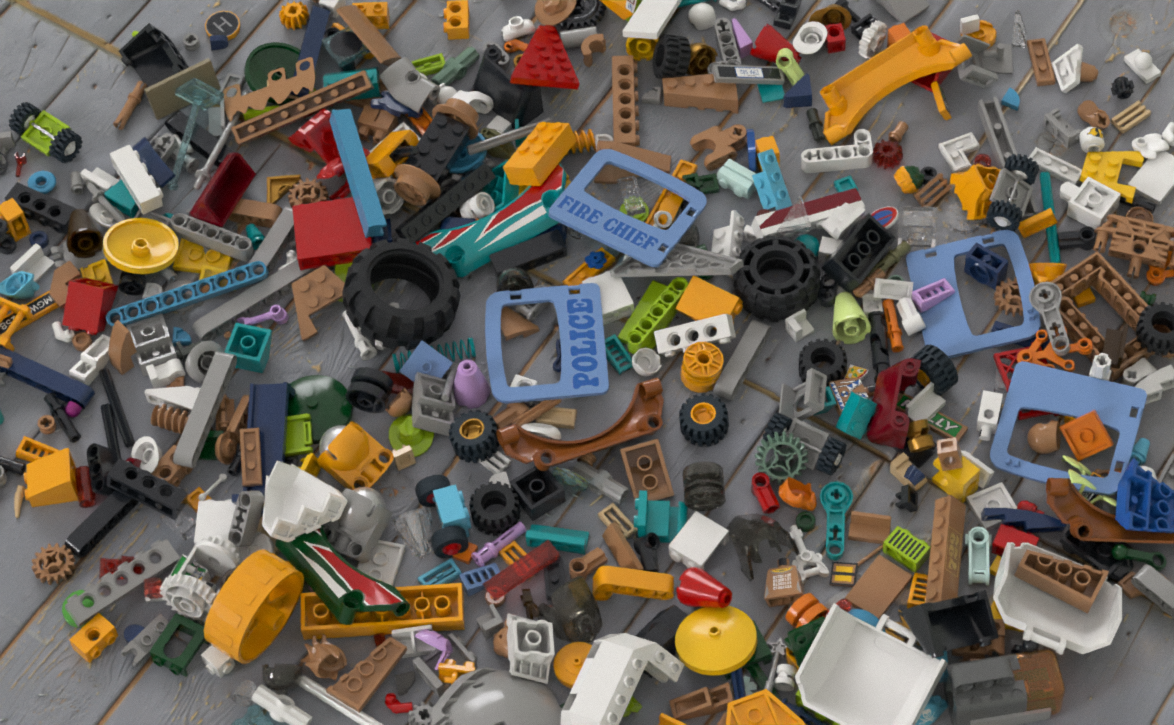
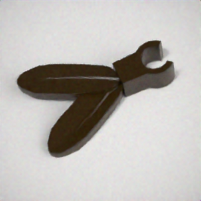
(531, 607)

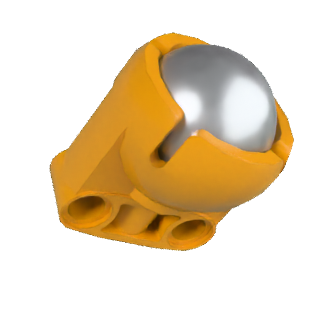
(352, 456)

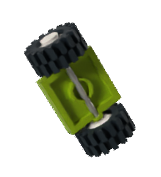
(45, 132)

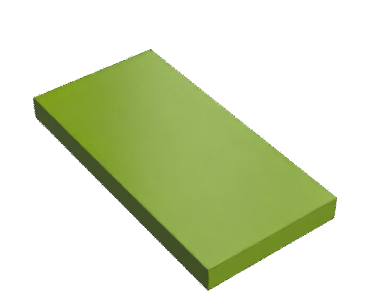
(649, 297)

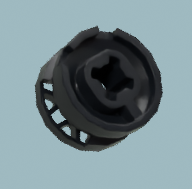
(132, 283)

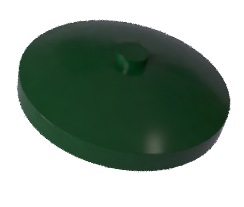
(269, 58)
(323, 400)

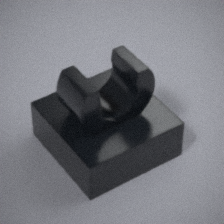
(908, 499)

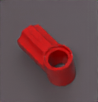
(764, 493)

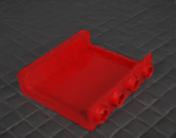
(328, 233)

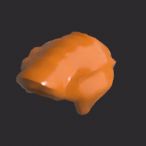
(798, 494)

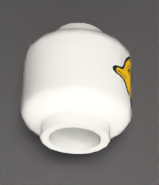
(1091, 140)

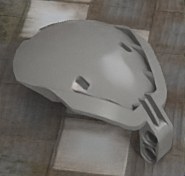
(496, 698)

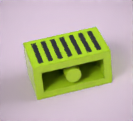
(906, 549)

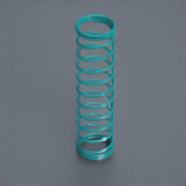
(469, 340)

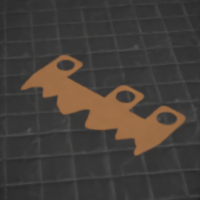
(278, 90)

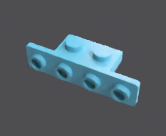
(770, 183)

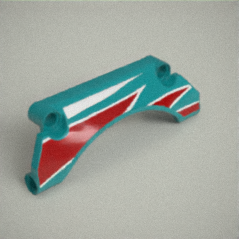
(518, 221)

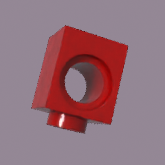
(835, 38)

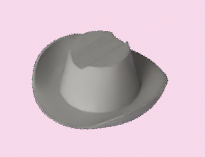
(200, 358)

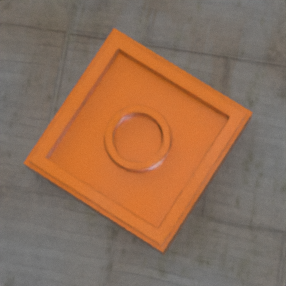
(1086, 435)

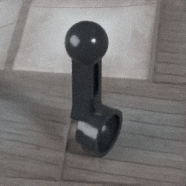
(1027, 646)

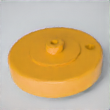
(570, 661)

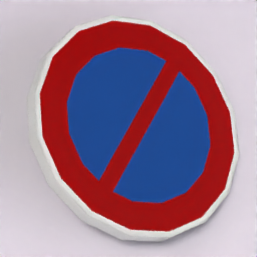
(886, 216)

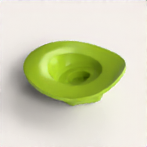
(403, 433)

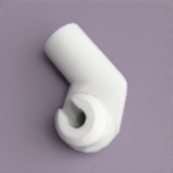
(1168, 134)

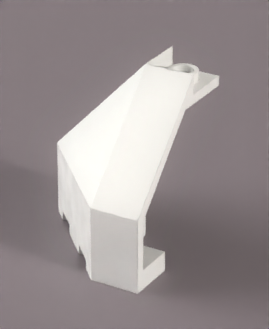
(298, 502)

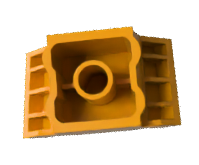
(975, 189)

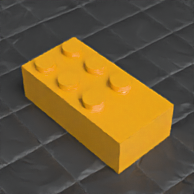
(539, 153)

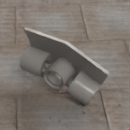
(408, 85)

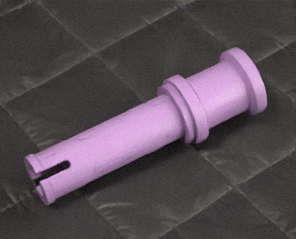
(492, 549)

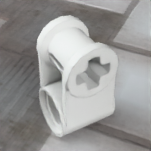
(1137, 372)

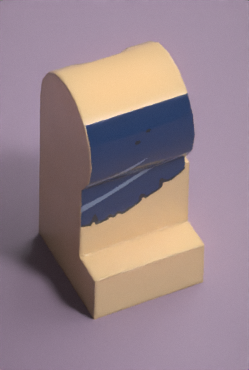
(907, 473)

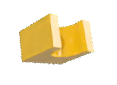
(957, 482)

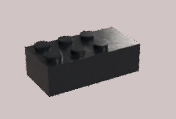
(858, 253)

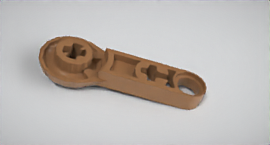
(227, 442)

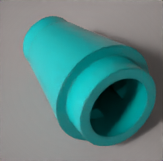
(254, 235)

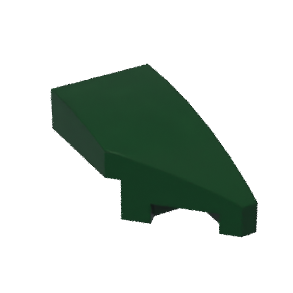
(706, 183)

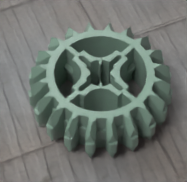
(797, 448)

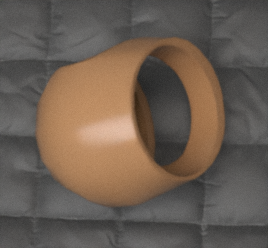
(1045, 437)

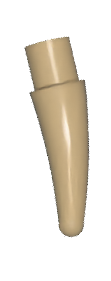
(19, 495)

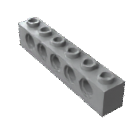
(82, 614)

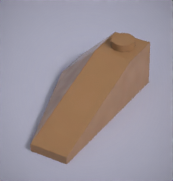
(611, 173)

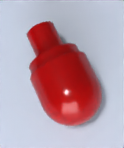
(1026, 505)

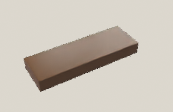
(1041, 62)
(251, 457)
(620, 548)

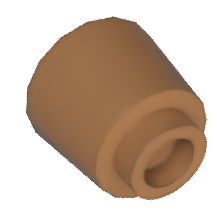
(1088, 72)

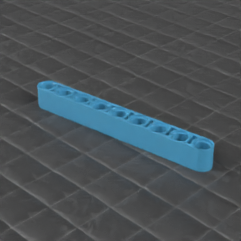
(197, 295)

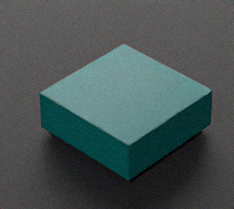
(844, 184)

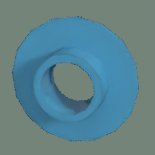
(41, 176)

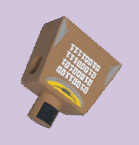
(783, 584)

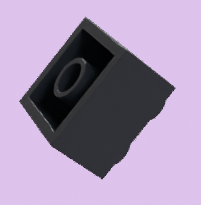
(538, 492)

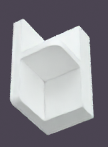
(842, 220)
(415, 646)

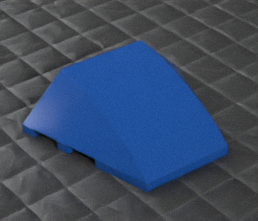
(1144, 501)

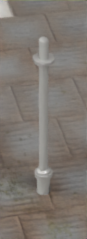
(203, 174)
(99, 197)

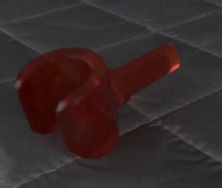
(20, 161)

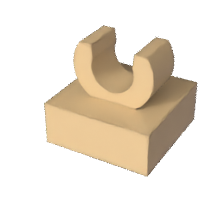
(403, 457)

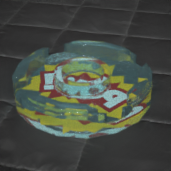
(571, 478)

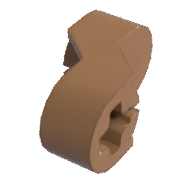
(1095, 117)

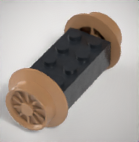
(437, 152)

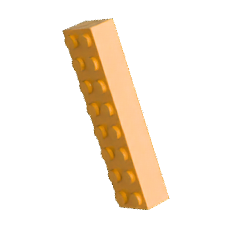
(429, 605)

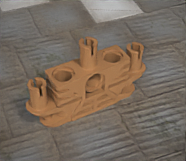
(1148, 236)

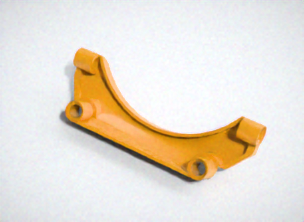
(895, 66)

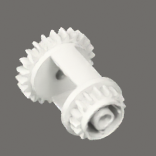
(190, 595)

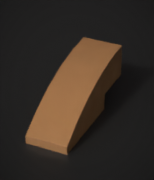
(121, 348)
(702, 702)

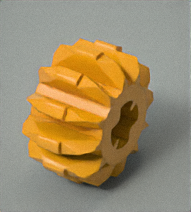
(294, 15)

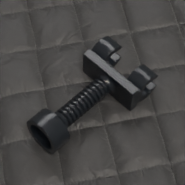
(857, 28)

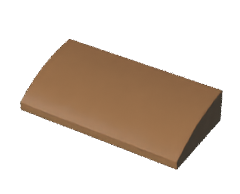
(368, 34)

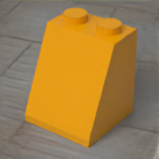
(51, 479)

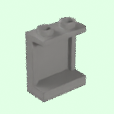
(426, 666)

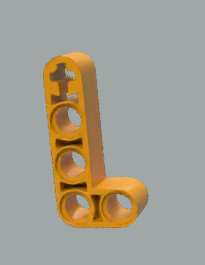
(631, 582)

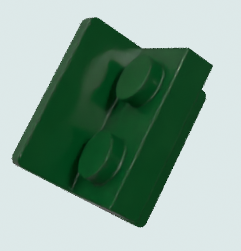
(801, 639)

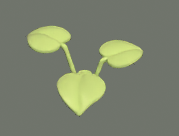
(1077, 478)

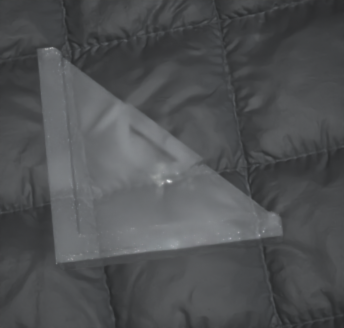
(796, 219)

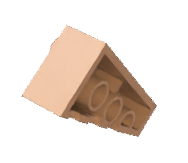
(700, 92)
(1062, 579)

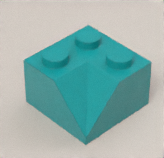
(250, 346)

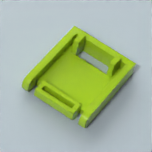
(299, 435)

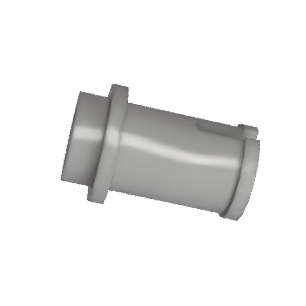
(77, 186)

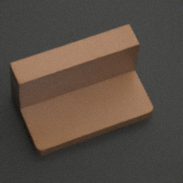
(869, 527)

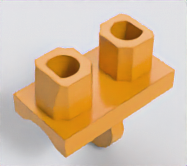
(450, 672)

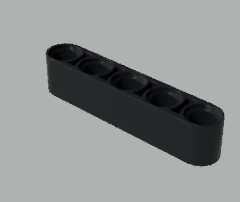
(200, 140)
(99, 523)

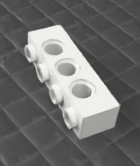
(665, 337)

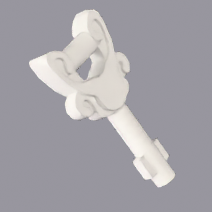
(807, 557)

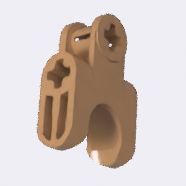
(723, 144)

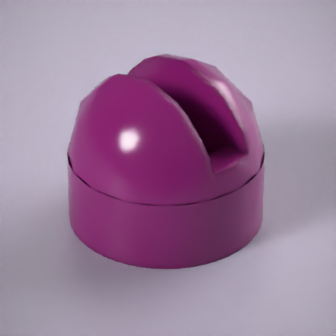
(73, 409)

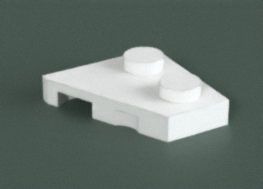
(1068, 68)

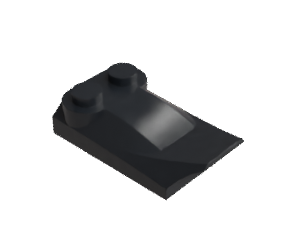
(1097, 554)
(663, 629)

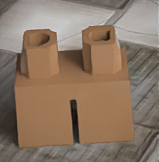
(376, 123)

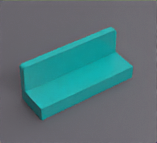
(563, 539)

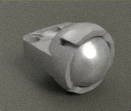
(359, 524)

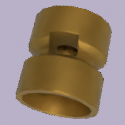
(919, 437)

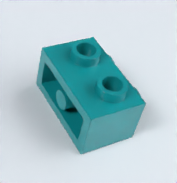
(856, 415)

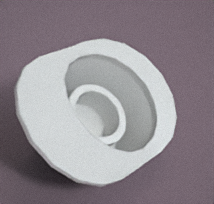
(810, 38)
(147, 451)

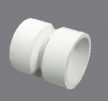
(477, 206)

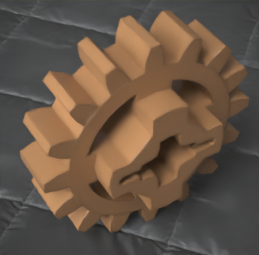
(307, 192)
(1012, 300)
(53, 561)

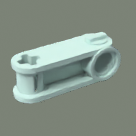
(978, 555)

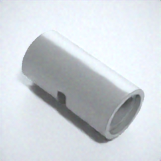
(575, 37)

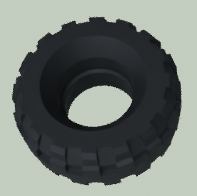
(783, 299)

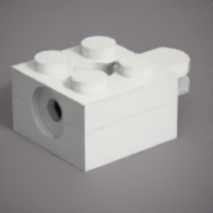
(1093, 195)

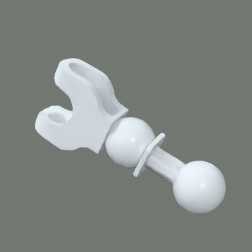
(472, 98)

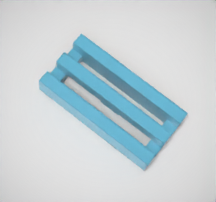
(442, 578)

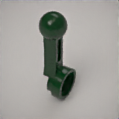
(1121, 552)

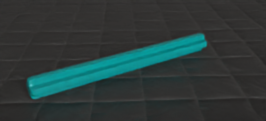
(1052, 236)

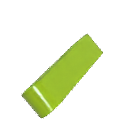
(654, 322)

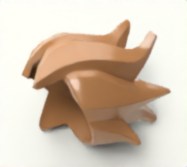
(324, 659)

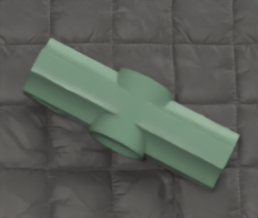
(456, 67)

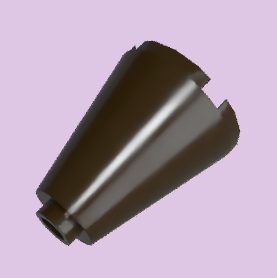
(83, 235)

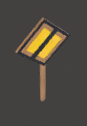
(845, 573)

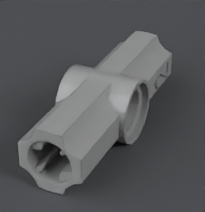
(601, 482)

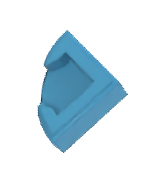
(1011, 99)
(182, 336)

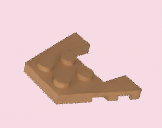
(312, 295)

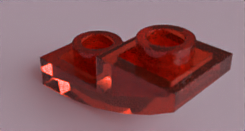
(110, 565)

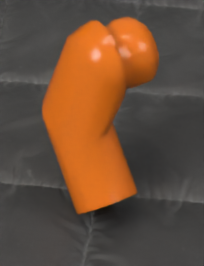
(515, 45)

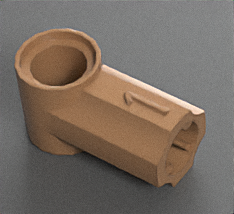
(512, 411)
(587, 563)

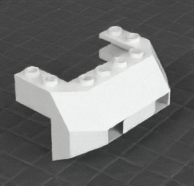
(611, 677)

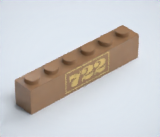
(945, 549)

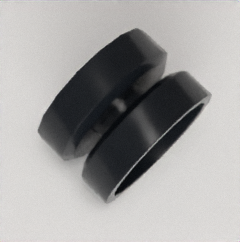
(369, 390)

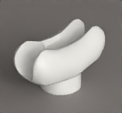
(516, 28)

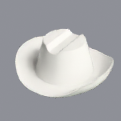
(543, 430)

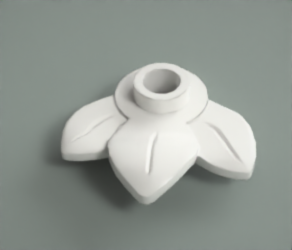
(1149, 145)

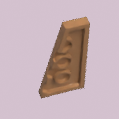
(363, 681)

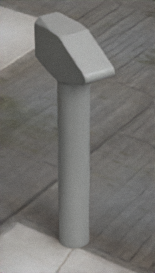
(451, 372)

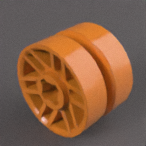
(805, 610)

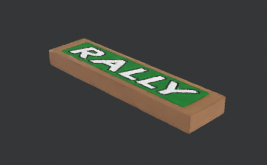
(938, 423)

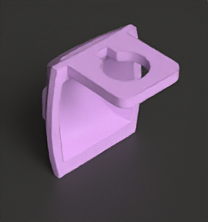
(437, 641)

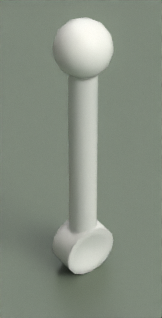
(222, 478)

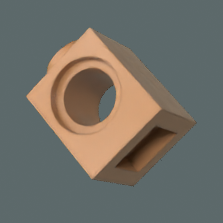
(949, 454)

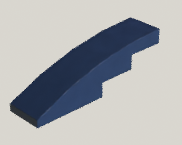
(1030, 521)

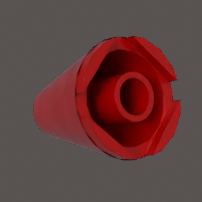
(770, 43)
(702, 590)

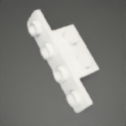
(729, 238)

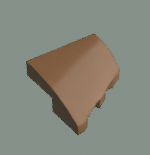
(514, 325)

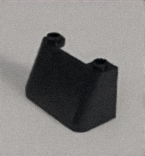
(152, 56)
(509, 99)
(952, 623)

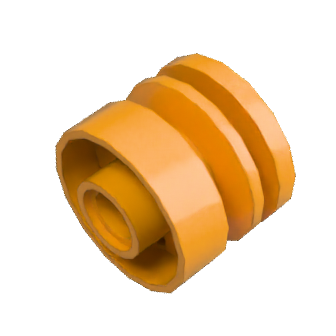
(701, 367)

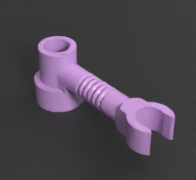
(276, 313)

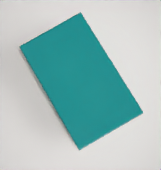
(771, 93)

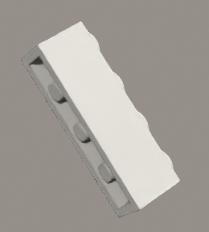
(136, 179)

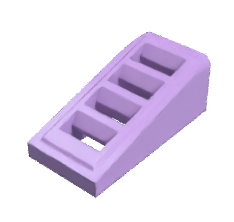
(743, 42)
(924, 303)

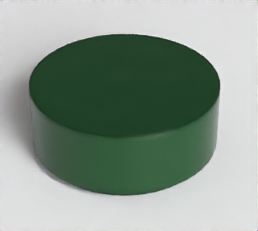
(805, 521)

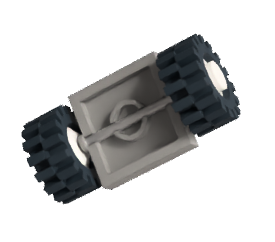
(1012, 192)
(823, 452)

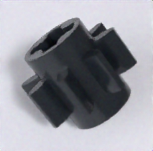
(1122, 87)

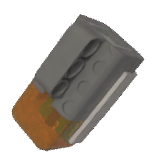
(1004, 689)

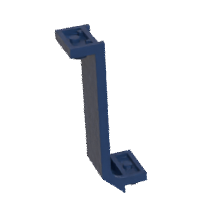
(269, 413)

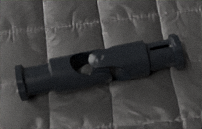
(878, 342)

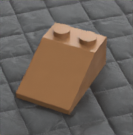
(647, 470)

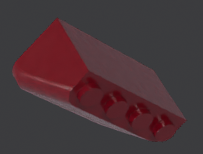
(223, 190)

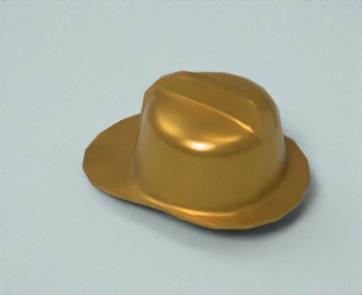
(832, 15)

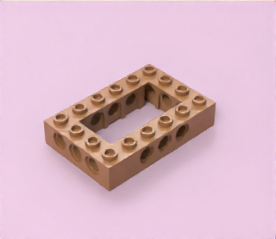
(1117, 292)

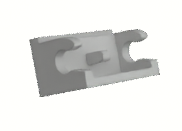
(1061, 129)

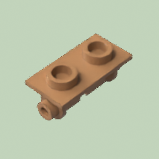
(224, 413)

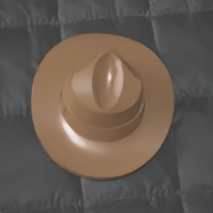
(553, 11)

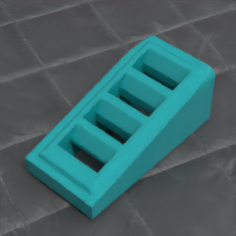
(613, 340)

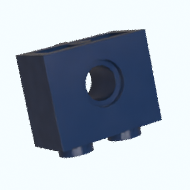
(985, 266)

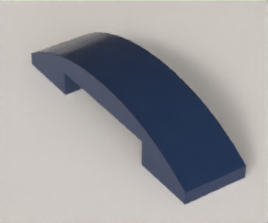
(153, 162)

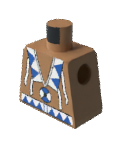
(842, 389)

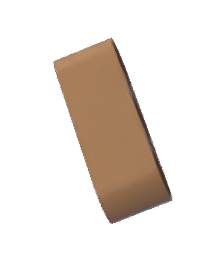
(256, 213)

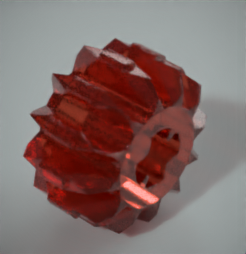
(887, 154)

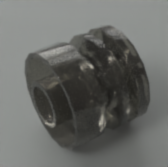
(703, 486)

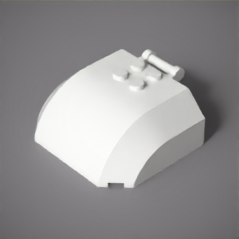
(1049, 618)
(865, 674)

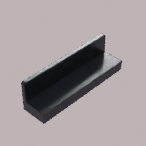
(530, 253)

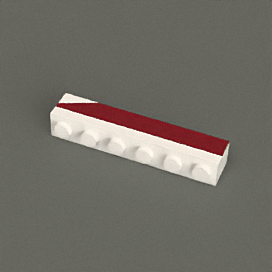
(817, 211)

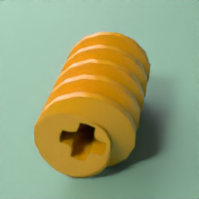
(583, 141)

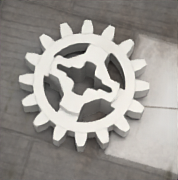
(872, 39)

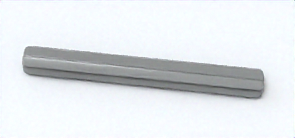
(503, 138)

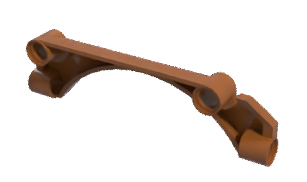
(644, 407)
(1099, 525)

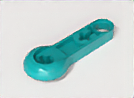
(835, 514)

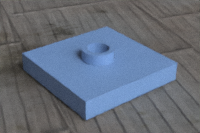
(425, 361)

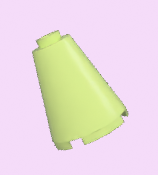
(849, 320)

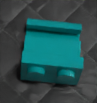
(659, 517)

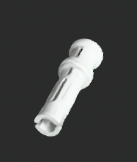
(364, 345)

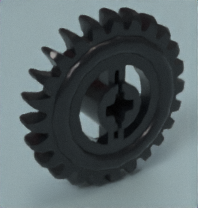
(582, 16)

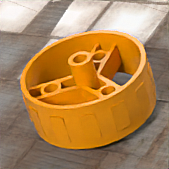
(253, 606)

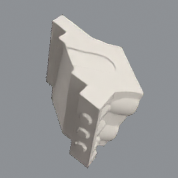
(530, 647)

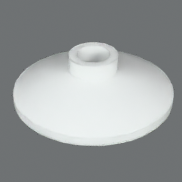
(102, 216)

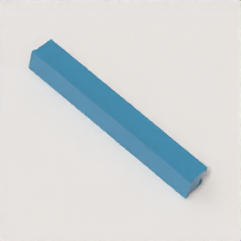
(357, 172)

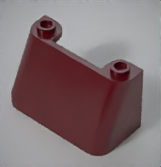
(887, 425)

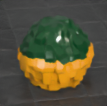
(909, 179)

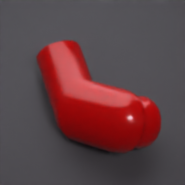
(396, 706)

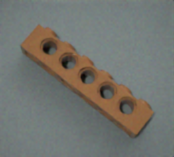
(624, 100)

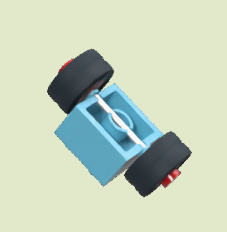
(453, 514)

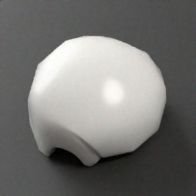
(702, 16)
(646, 362)

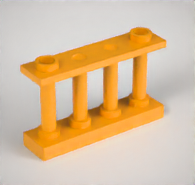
(21, 311)

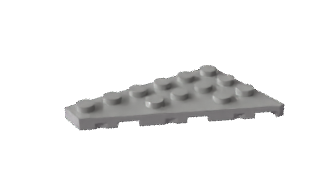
(681, 262)

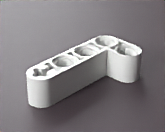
(840, 157)

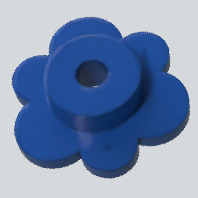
(595, 260)

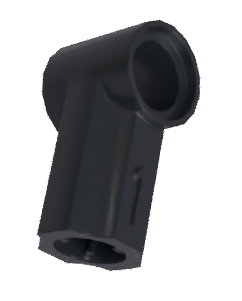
(1077, 239)
(646, 548)

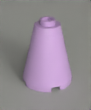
(470, 385)

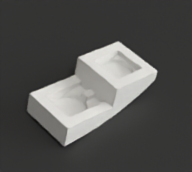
(871, 303)

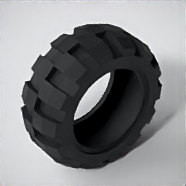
(406, 262)

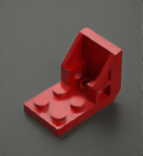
(317, 136)

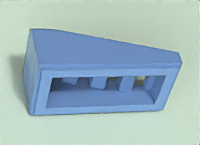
(473, 574)

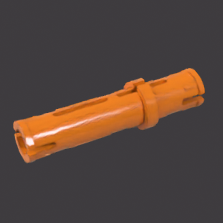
(894, 332)

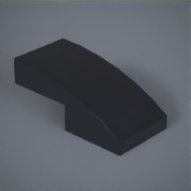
(787, 13)

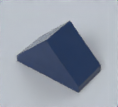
(800, 94)

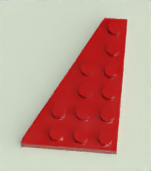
(545, 62)

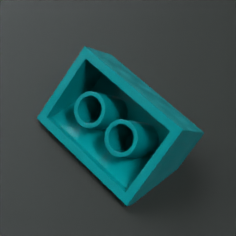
(373, 74)
(500, 188)

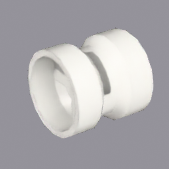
(785, 677)

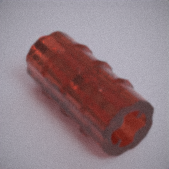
(85, 494)

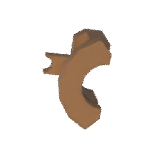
(590, 45)

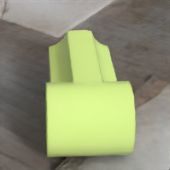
(790, 67)

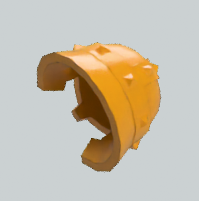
(1046, 271)

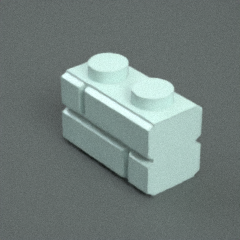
(736, 179)

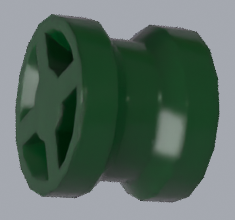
(1149, 299)

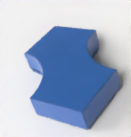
(751, 150)

